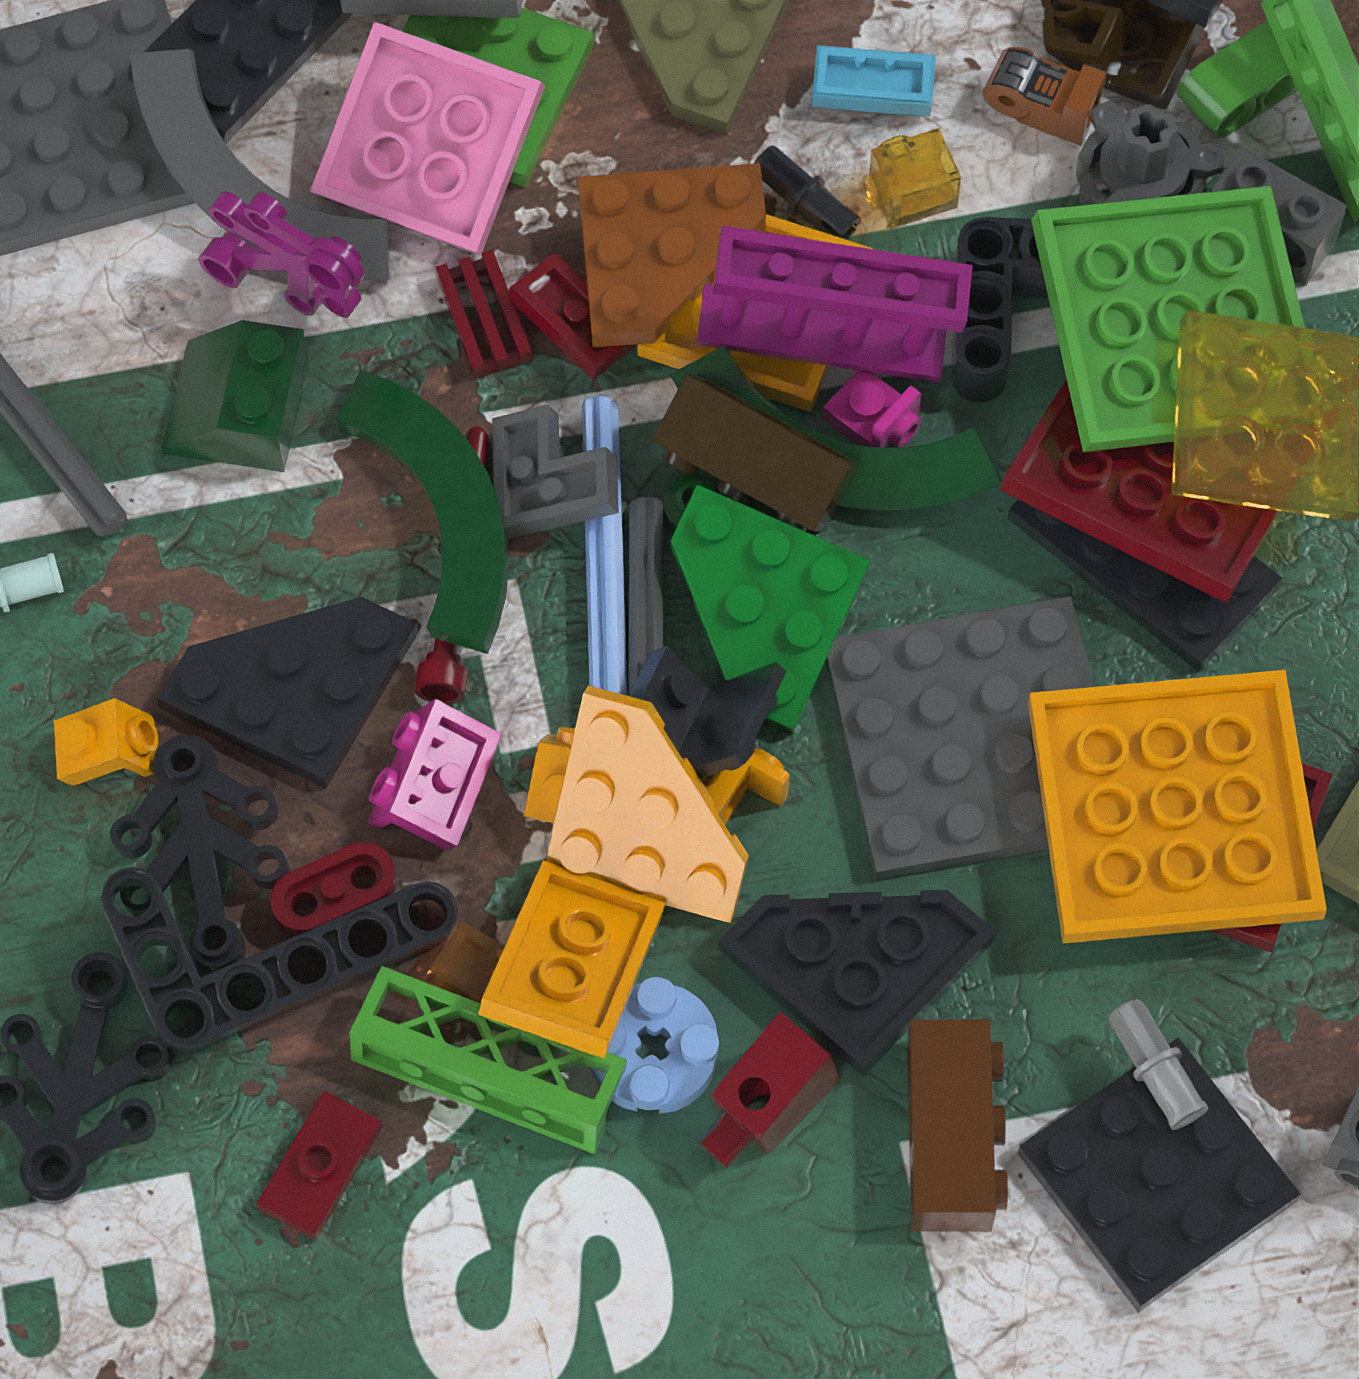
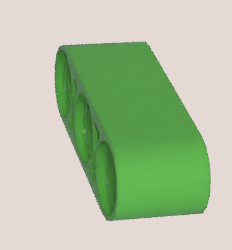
(1238, 83)

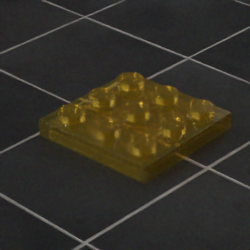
(1267, 416)

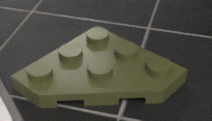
(704, 52)

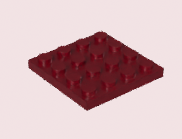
(1129, 503)

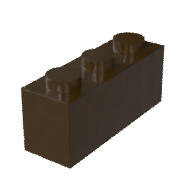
(753, 454)

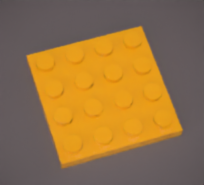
(1175, 806)

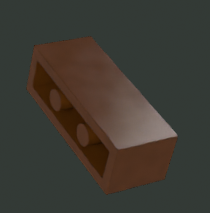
(954, 1125)

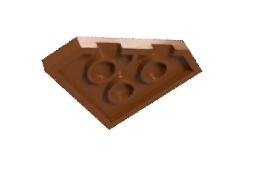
(656, 242)

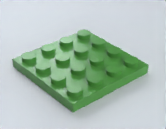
(1126, 279)

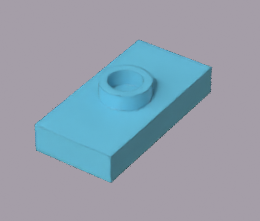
(873, 81)

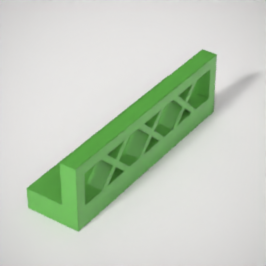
(1325, 80)
(476, 1080)

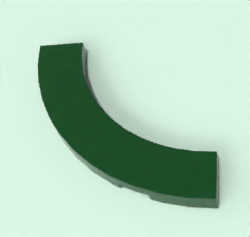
(888, 475)
(462, 495)

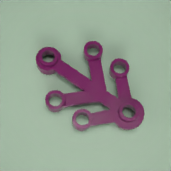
(282, 247)

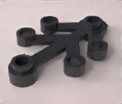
(198, 840)
(77, 1090)

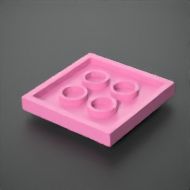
(427, 138)

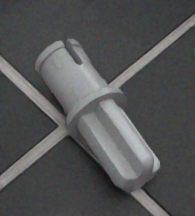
(1157, 1064)

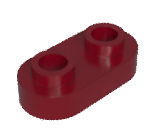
(331, 888)

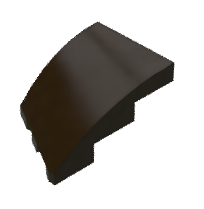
(1129, 39)

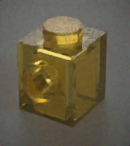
(912, 178)

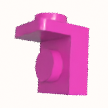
(874, 412)

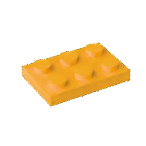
(572, 959)

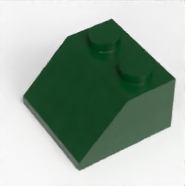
(239, 396)

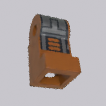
(1044, 93)

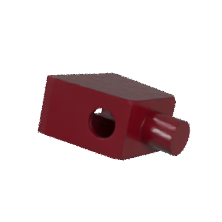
(777, 1066)

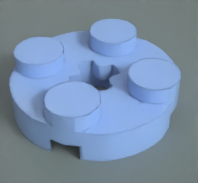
(691, 1048)

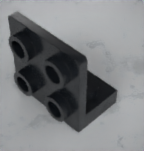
(706, 723)

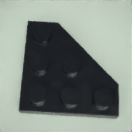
(293, 685)
(857, 961)

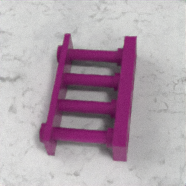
(833, 304)

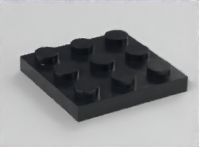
(1153, 1196)

